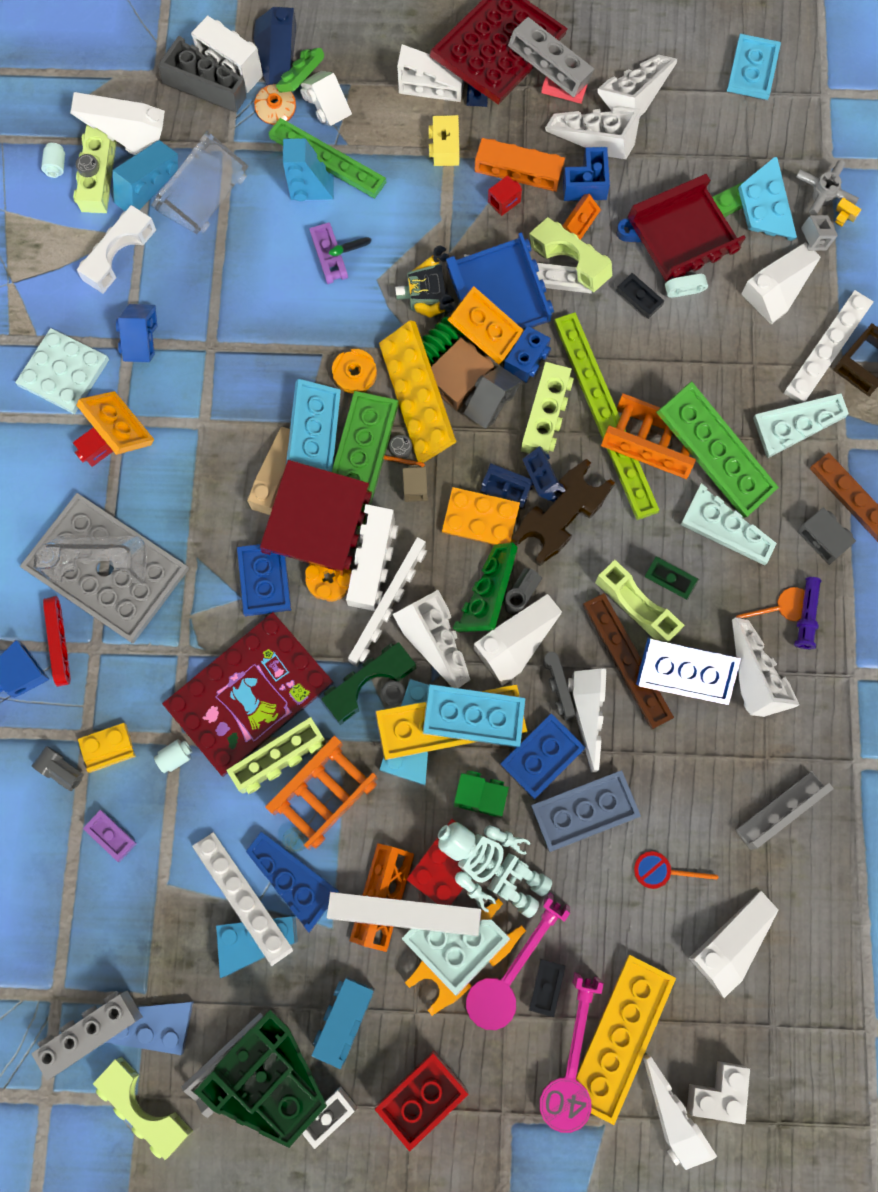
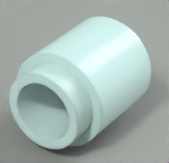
(53, 160)
(173, 756)

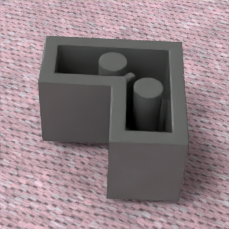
(490, 396)

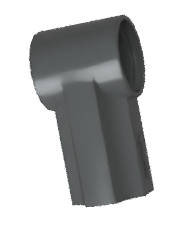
(522, 590)
(53, 765)

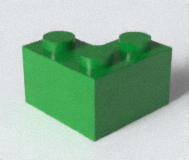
(481, 796)

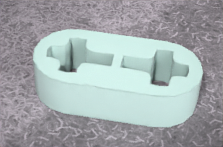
(686, 285)

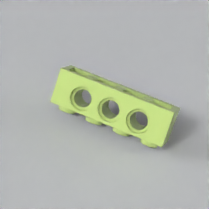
(103, 149)
(552, 377)

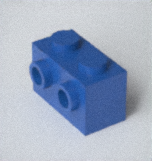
(527, 353)

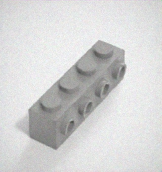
(87, 1034)

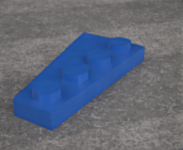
(295, 882)

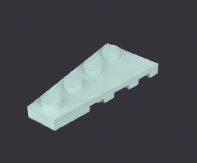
(794, 423)

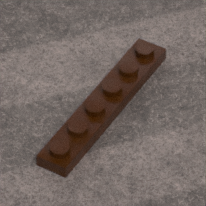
(626, 660)

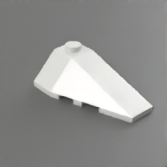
(638, 86)
(779, 283)
(429, 630)
(516, 640)
(732, 948)
(682, 1135)

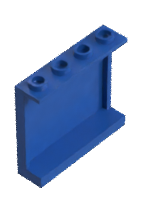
(507, 279)

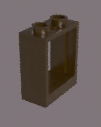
(853, 371)

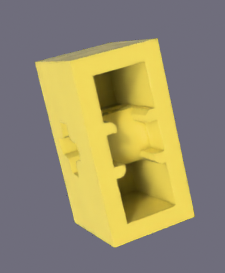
(445, 140)

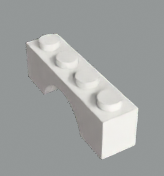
(130, 229)

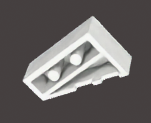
(426, 77)

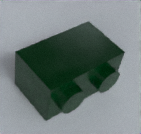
(671, 577)

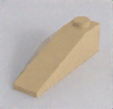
(270, 475)

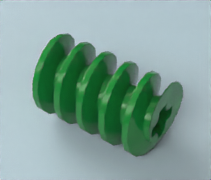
(440, 337)

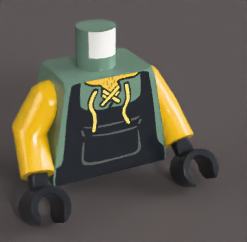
(427, 286)

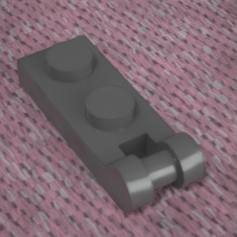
(558, 684)

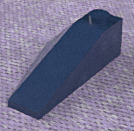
(275, 42)

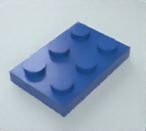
(263, 581)
(542, 756)

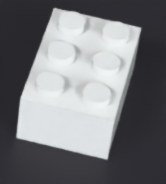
(228, 50)

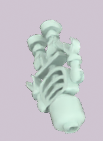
(481, 852)

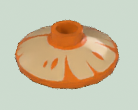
(272, 112)

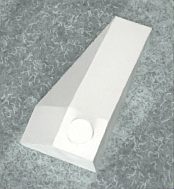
(125, 121)
(599, 129)
(759, 682)
(587, 697)

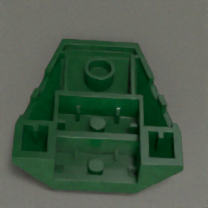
(265, 1083)

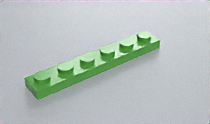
(334, 160)

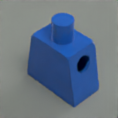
(19, 670)

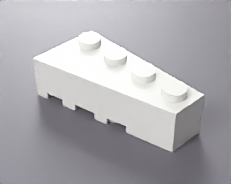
(372, 558)

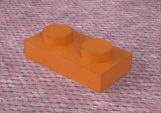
(582, 216)

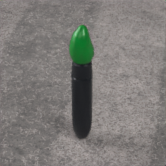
(339, 249)

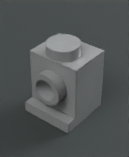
(819, 232)

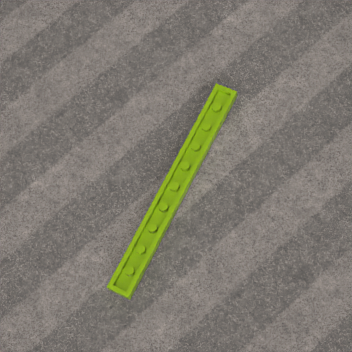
(604, 413)

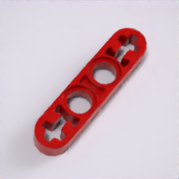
(56, 641)

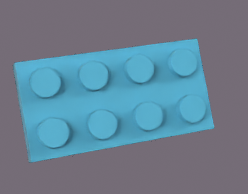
(313, 425)
(474, 715)

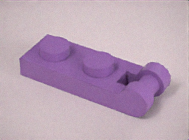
(324, 241)

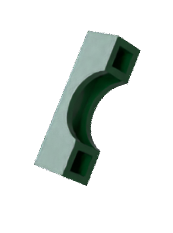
(391, 664)

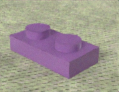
(109, 836)

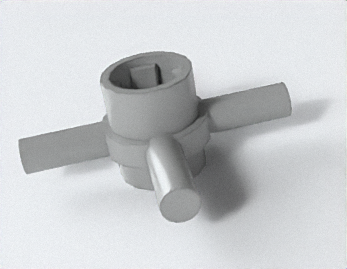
(826, 187)

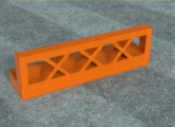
(380, 875)

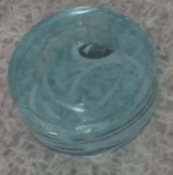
(294, 840)

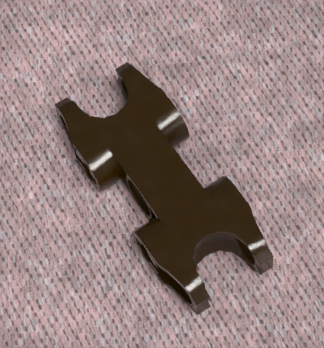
(551, 525)

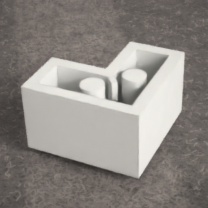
(328, 97)
(726, 1100)
(337, 1111)

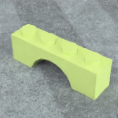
(553, 240)
(622, 589)
(118, 1087)

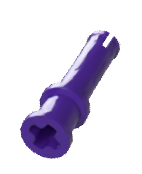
(808, 624)

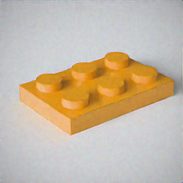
(485, 325)
(115, 422)
(480, 517)

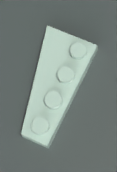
(716, 521)

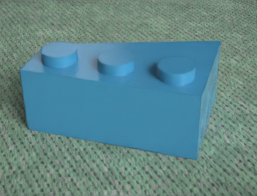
(305, 173)
(143, 175)
(240, 950)
(342, 1022)

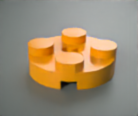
(350, 360)
(326, 590)

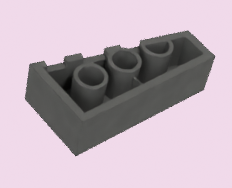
(200, 76)

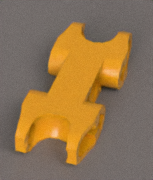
(446, 996)

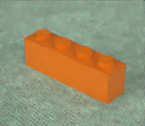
(520, 163)

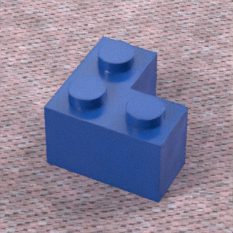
(589, 179)
(136, 332)

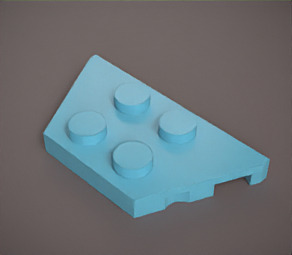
(767, 203)

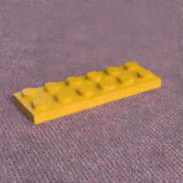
(417, 392)
(403, 729)
(623, 1036)

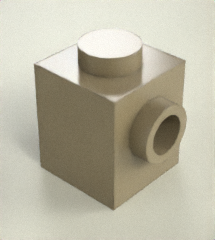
(415, 483)

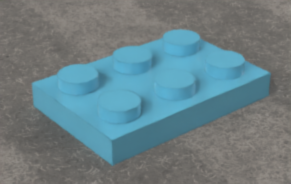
(753, 66)

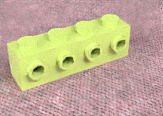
(275, 756)

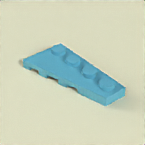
(412, 766)

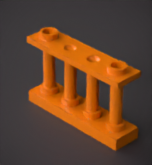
(642, 449)
(298, 786)

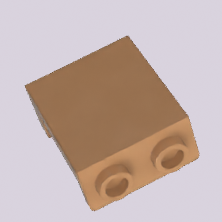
(459, 371)

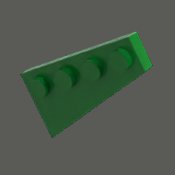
(489, 591)

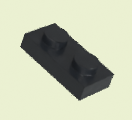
(640, 295)
(547, 988)

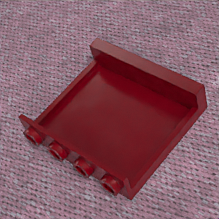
(683, 228)
(316, 516)

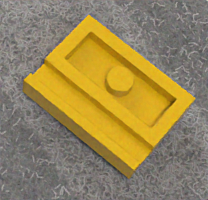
(106, 747)

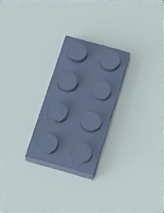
(585, 811)

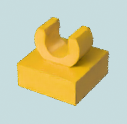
(847, 211)

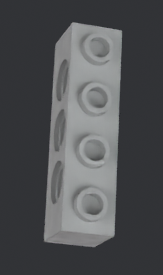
(550, 57)

